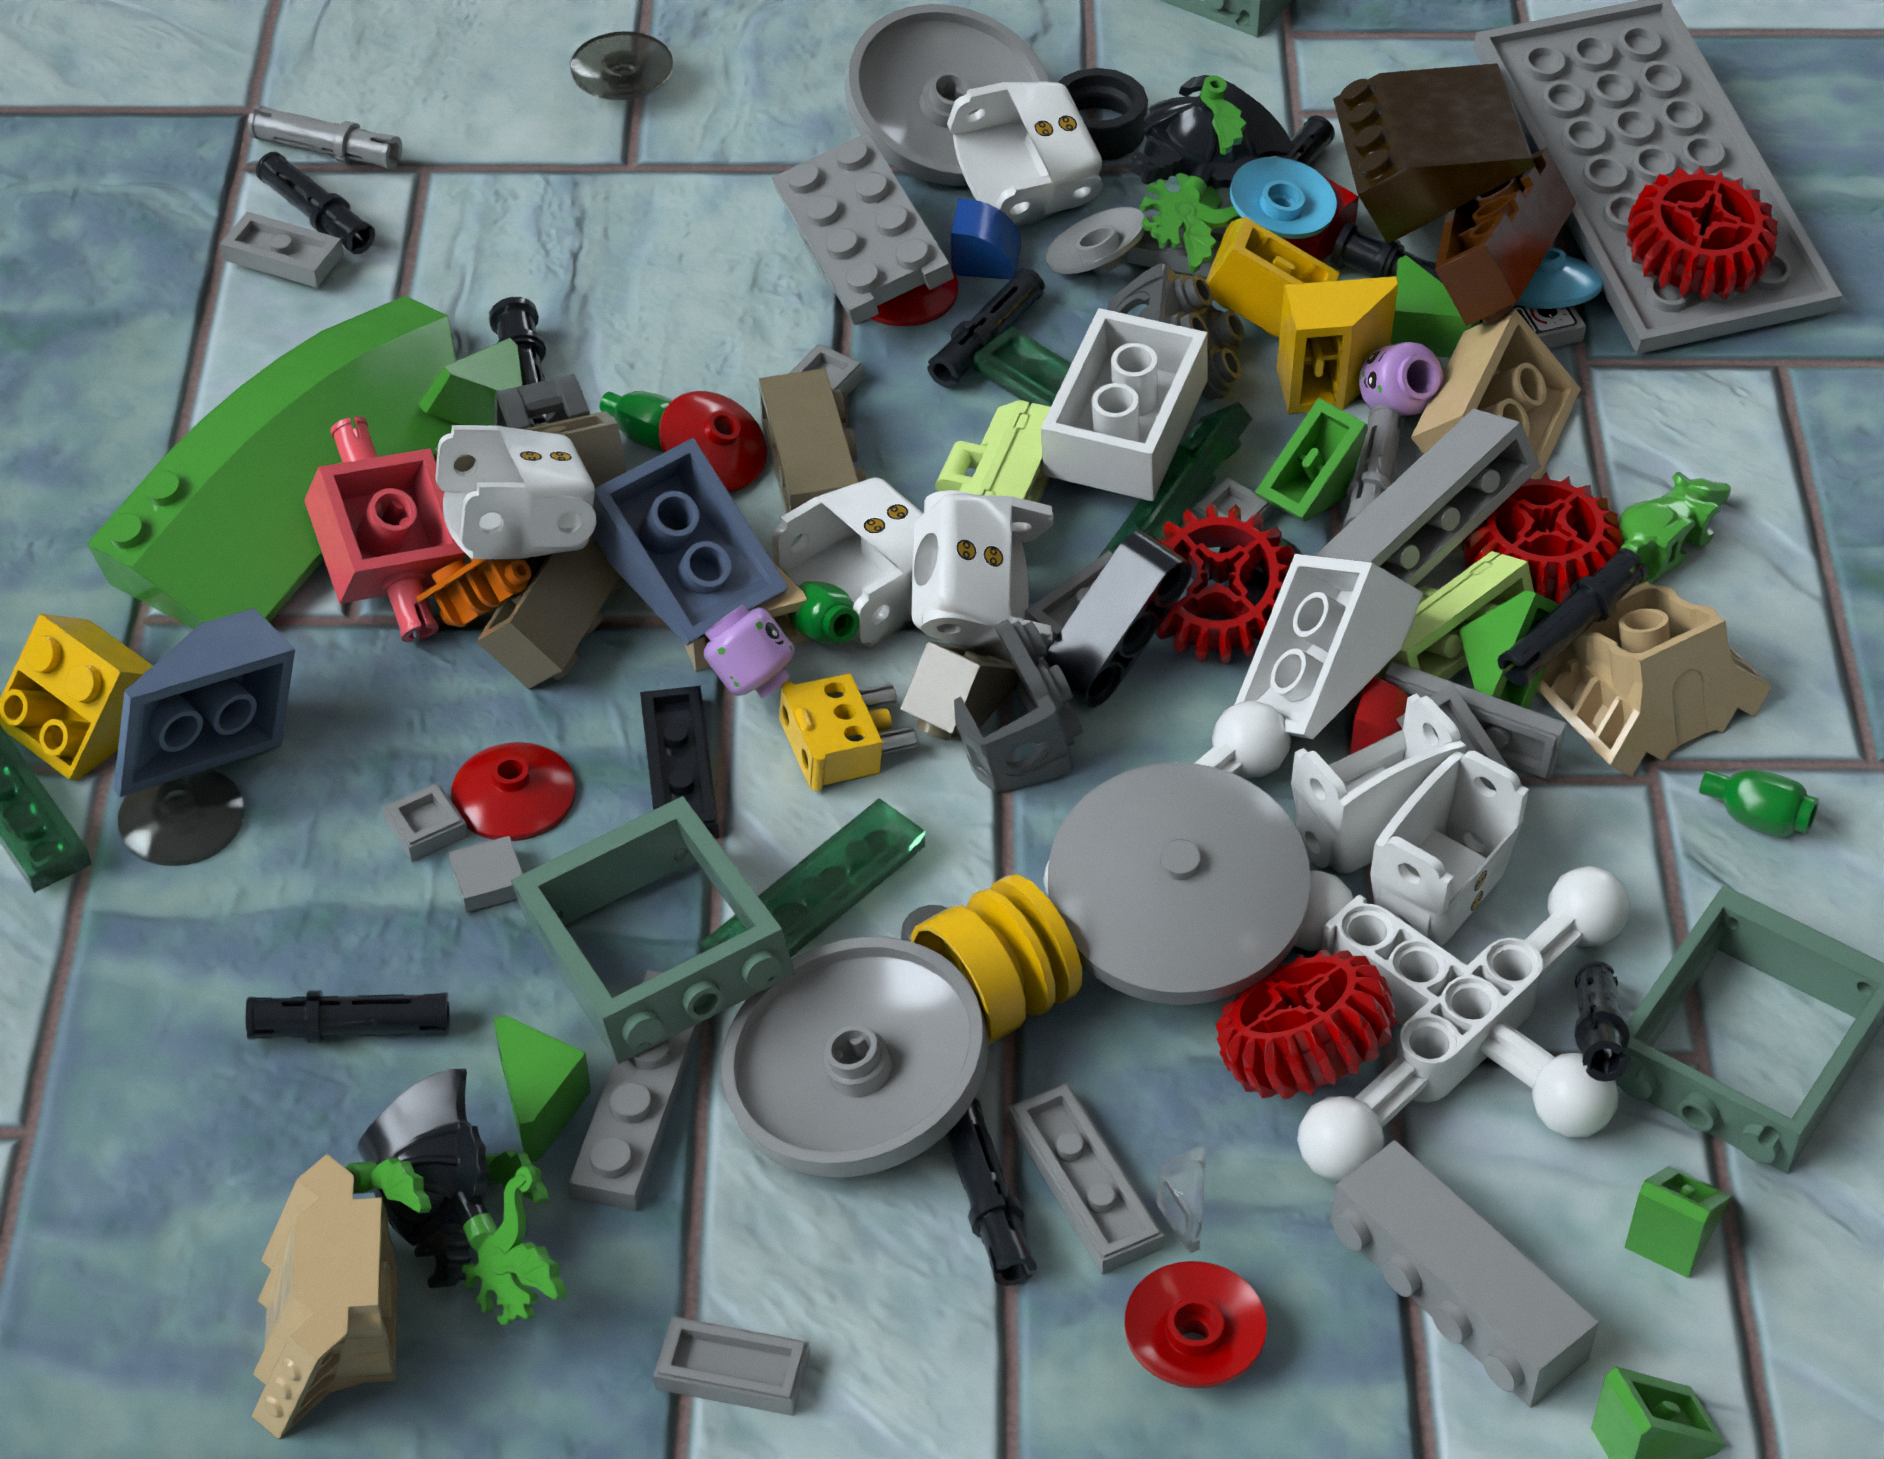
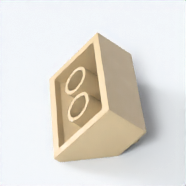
(1505, 373)

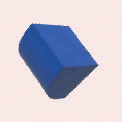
(984, 241)

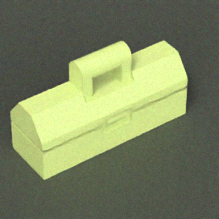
(1007, 459)
(1434, 638)

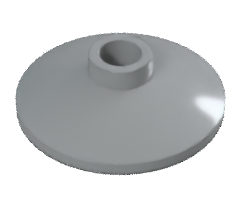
(1096, 241)

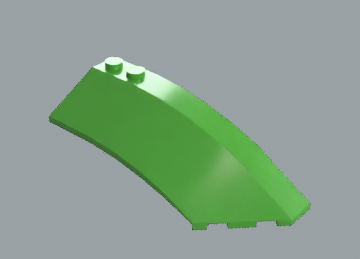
(226, 509)

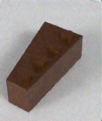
(1500, 239)

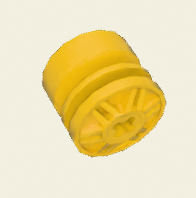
(1009, 951)

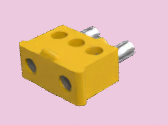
(835, 731)

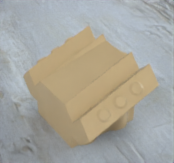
(1651, 678)
(326, 1297)

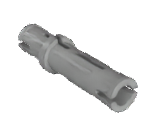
(339, 140)
(1375, 460)

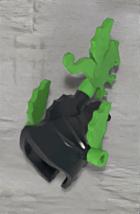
(1205, 145)
(433, 1185)

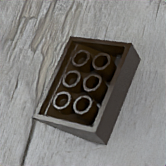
(1429, 141)

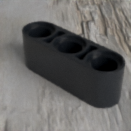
(1118, 616)

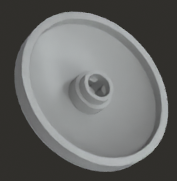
(914, 70)
(1180, 883)
(855, 1057)

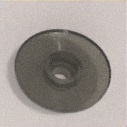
(621, 65)
(182, 819)

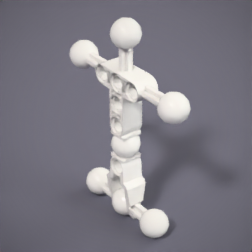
(1447, 1009)

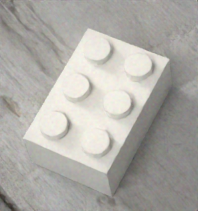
(1124, 404)

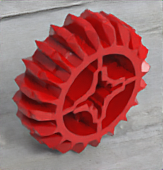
(1735, 242)
(1554, 529)
(1249, 549)
(1306, 1024)

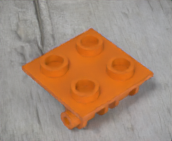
(475, 588)

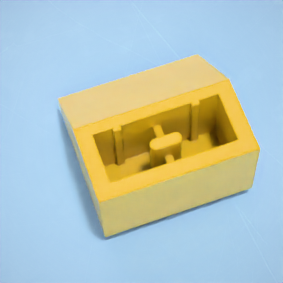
(1253, 270)
(1329, 335)
(69, 693)

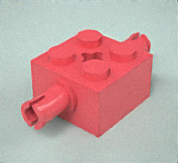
(381, 526)

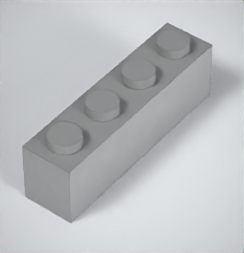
(1439, 498)
(1462, 1274)

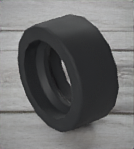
(1116, 92)

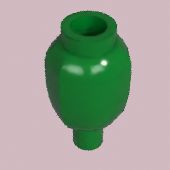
(637, 415)
(826, 614)
(1763, 801)

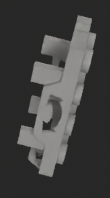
(861, 227)

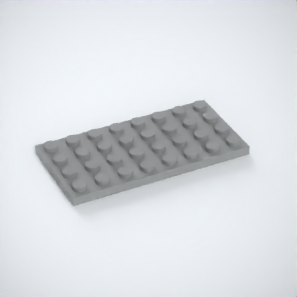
(1631, 99)

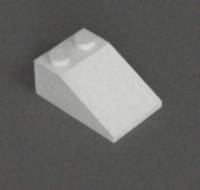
(1327, 639)

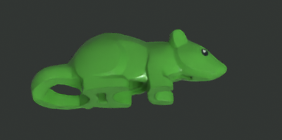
(1663, 525)

